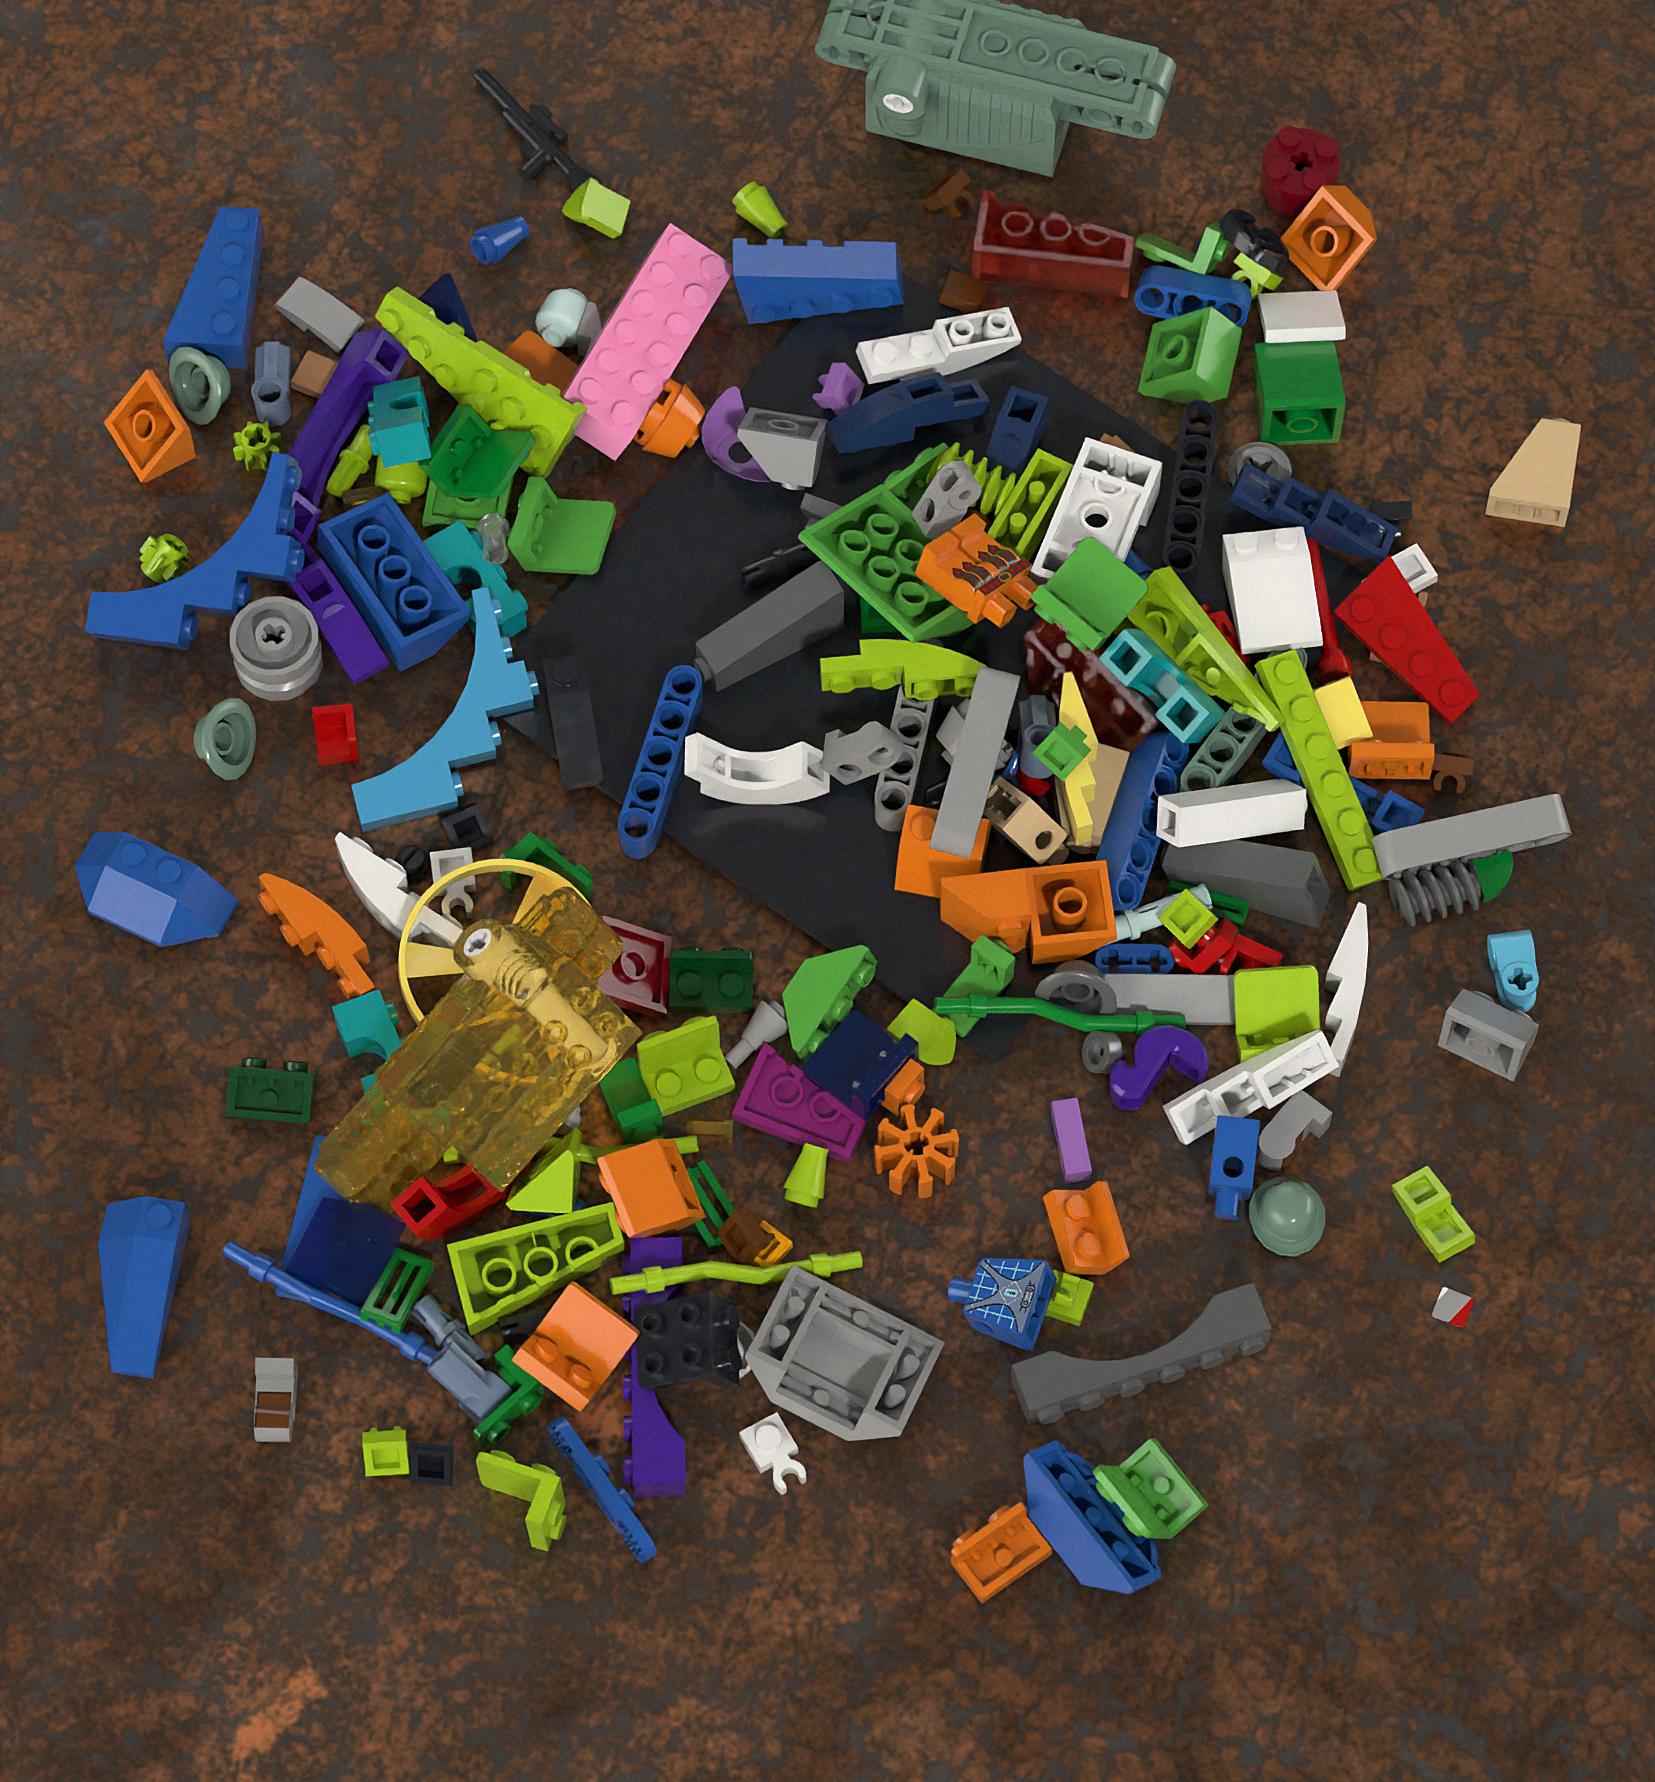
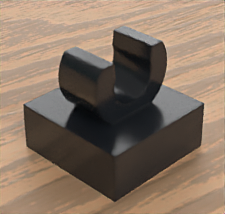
(1393, 513)

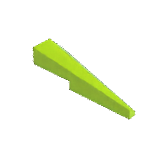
(1196, 645)

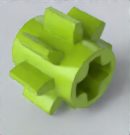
(256, 445)
(164, 558)

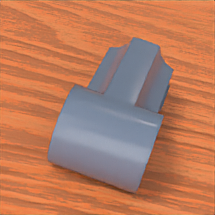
(272, 383)
(1036, 722)
(476, 1389)

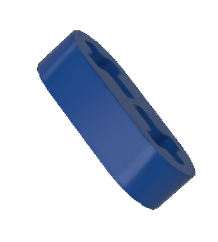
(1134, 958)

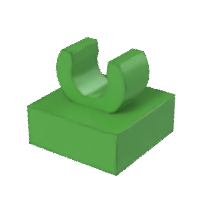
(1063, 750)

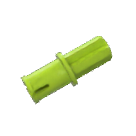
(352, 463)

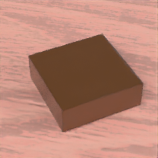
(963, 292)

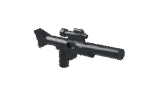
(535, 130)

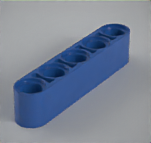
(660, 778)
(1131, 831)

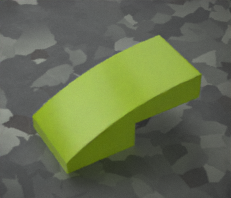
(1432, 1214)

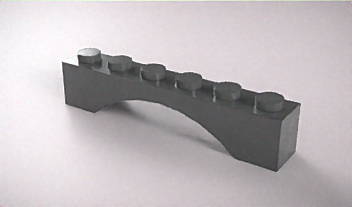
(1059, 1383)

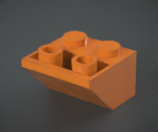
(650, 1189)

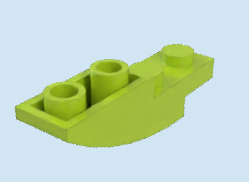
(883, 663)

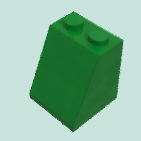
(1298, 392)

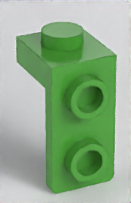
(1212, 249)
(987, 973)

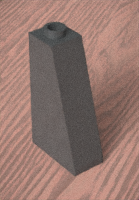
(773, 627)
(1268, 876)

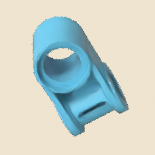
(1514, 965)

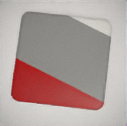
(1453, 1307)

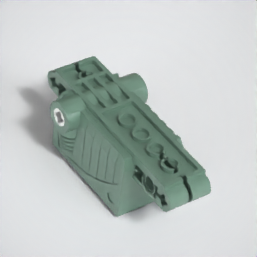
(993, 76)

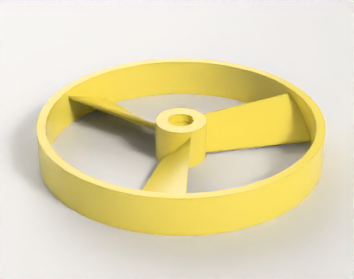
(428, 960)

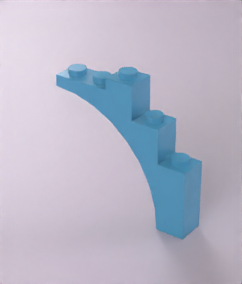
(424, 781)

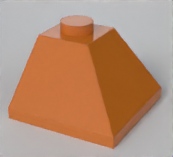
(1330, 236)

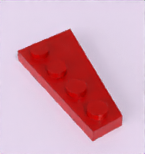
(1402, 636)

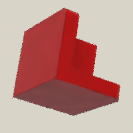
(336, 734)

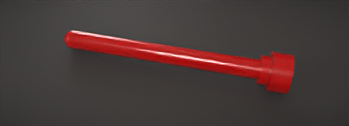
(1333, 661)

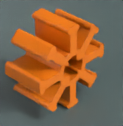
(934, 1147)

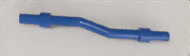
(265, 1269)

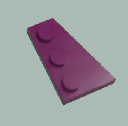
(793, 1108)

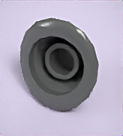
(1079, 988)

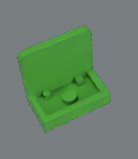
(559, 532)
(1090, 594)
(1150, 1492)

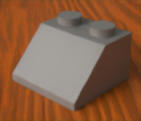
(1488, 1033)

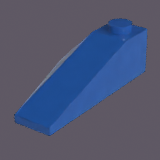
(139, 1272)

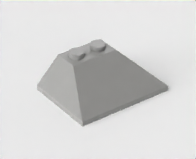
(840, 1359)

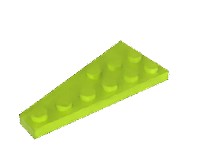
(484, 379)

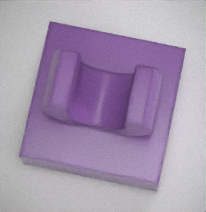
(840, 389)

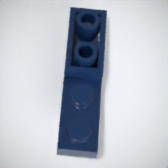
(895, 411)

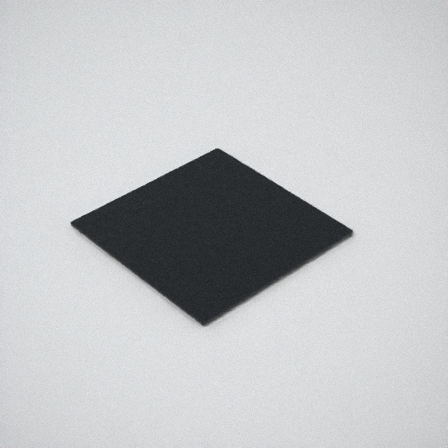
(677, 579)

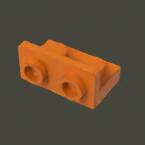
(1086, 1229)

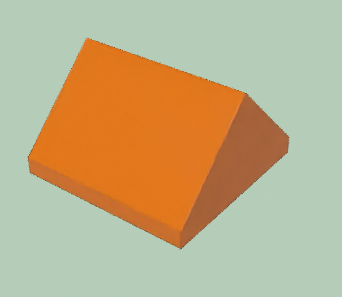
(150, 429)

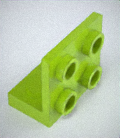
(684, 1065)

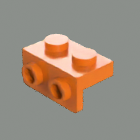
(999, 1551)

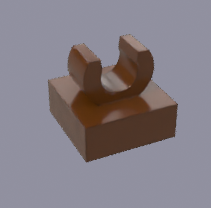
(945, 193)
(1452, 765)
(744, 1236)

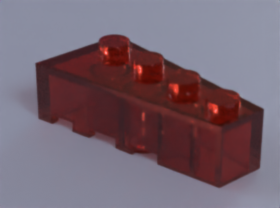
(1048, 250)

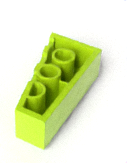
(527, 1262)

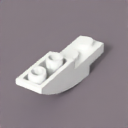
(945, 348)
(385, 891)

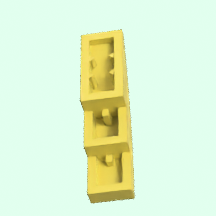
(1080, 784)

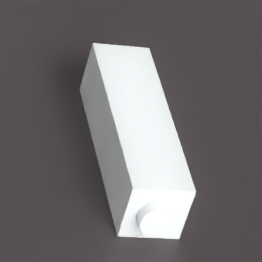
(1231, 812)

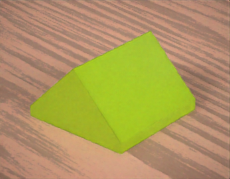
(552, 1181)

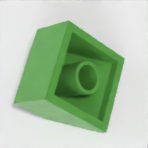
(1191, 357)

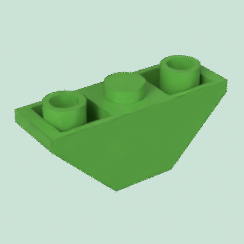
(824, 994)

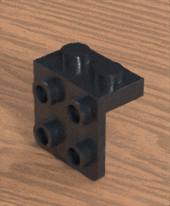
(688, 1342)

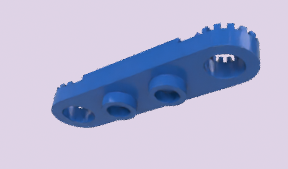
(613, 1502)

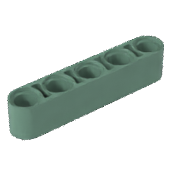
(1229, 742)

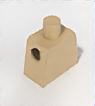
(1025, 824)

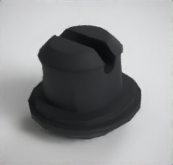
(414, 862)

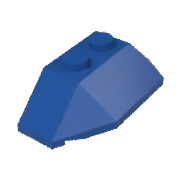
(151, 891)
(1085, 1525)

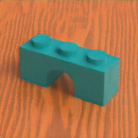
(399, 422)
(462, 561)
(1180, 700)
(368, 1027)

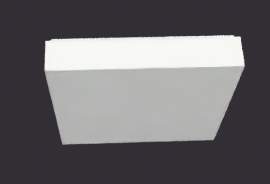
(1301, 316)

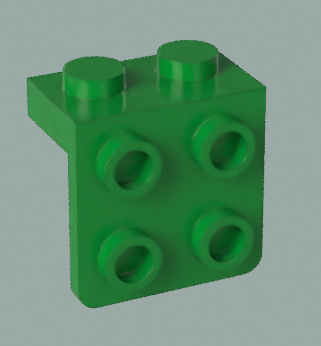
(473, 458)

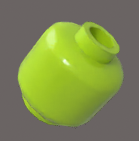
(401, 480)

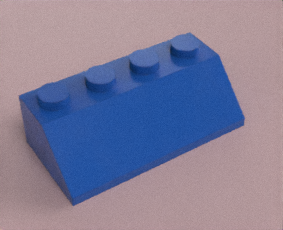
(392, 580)

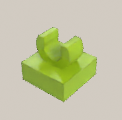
(1257, 274)
(1188, 918)
(1069, 1298)
(385, 1452)

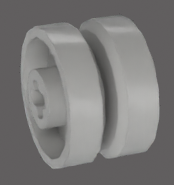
(276, 648)

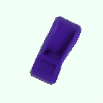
(1152, 1055)

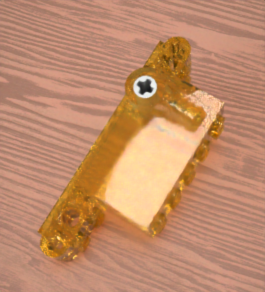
(492, 1059)

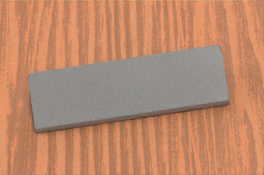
(1198, 997)

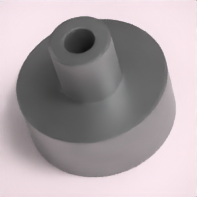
(1102, 1051)

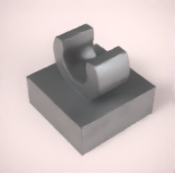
(817, 508)

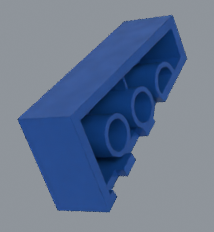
(815, 278)
(221, 291)

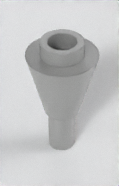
(765, 1025)

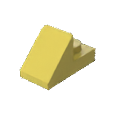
(1343, 712)

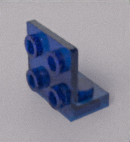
(859, 1063)

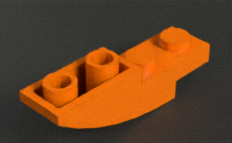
(318, 929)

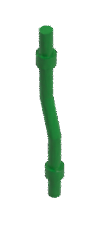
(979, 1005)

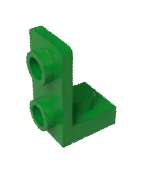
(523, 1401)

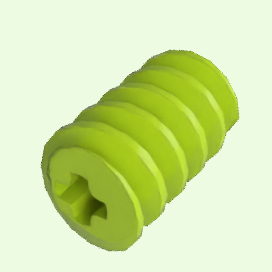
(993, 489)

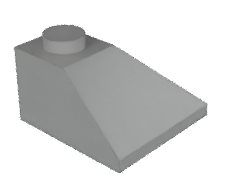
(784, 445)

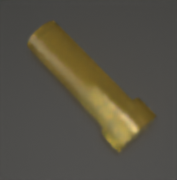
(704, 1127)

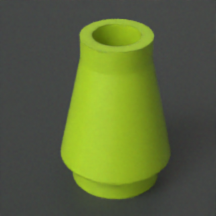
(759, 209)
(807, 1177)

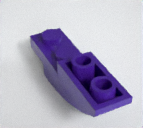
(337, 619)

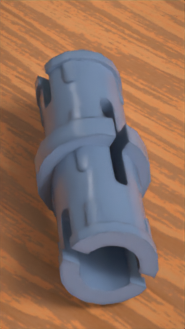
(447, 1329)

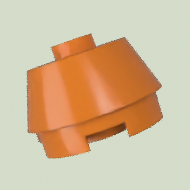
(671, 421)

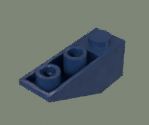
(1016, 433)

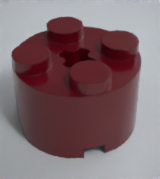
(1296, 167)

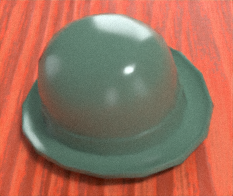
(198, 384)
(226, 738)
(1287, 1216)

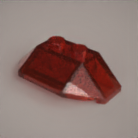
(1117, 712)

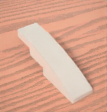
(1347, 979)
(1251, 1084)

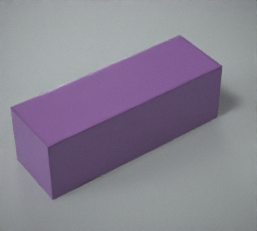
(1071, 1140)

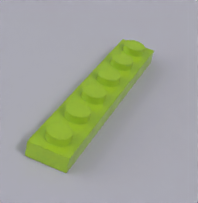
(1321, 769)

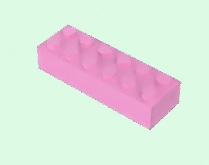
(645, 339)

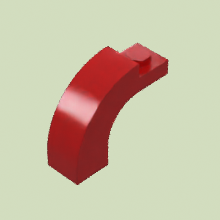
(449, 1204)

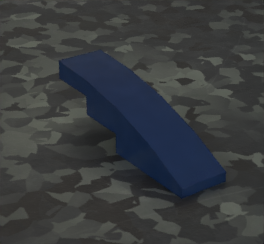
(1325, 517)

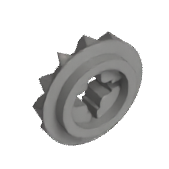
(1261, 456)

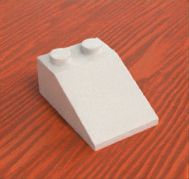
(1271, 590)

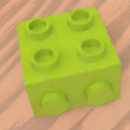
(1274, 1007)
(532, 1484)

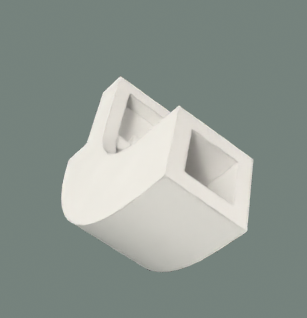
(756, 777)

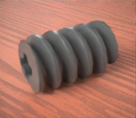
(1435, 891)

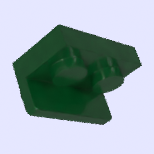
(711, 980)
(271, 1091)

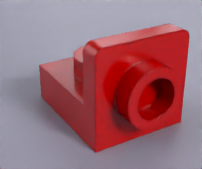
(1207, 949)
(1247, 955)

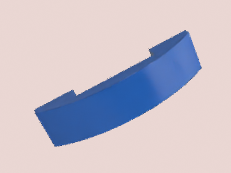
(1381, 810)

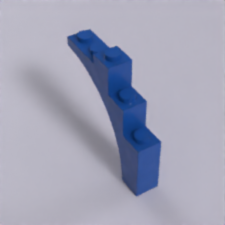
(220, 584)

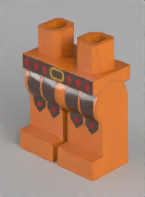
(977, 573)

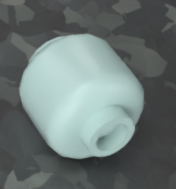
(561, 317)

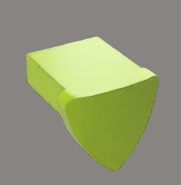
(598, 208)
(933, 1033)

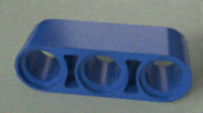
(1177, 284)

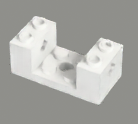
(1103, 483)

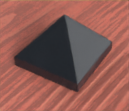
(431, 1464)

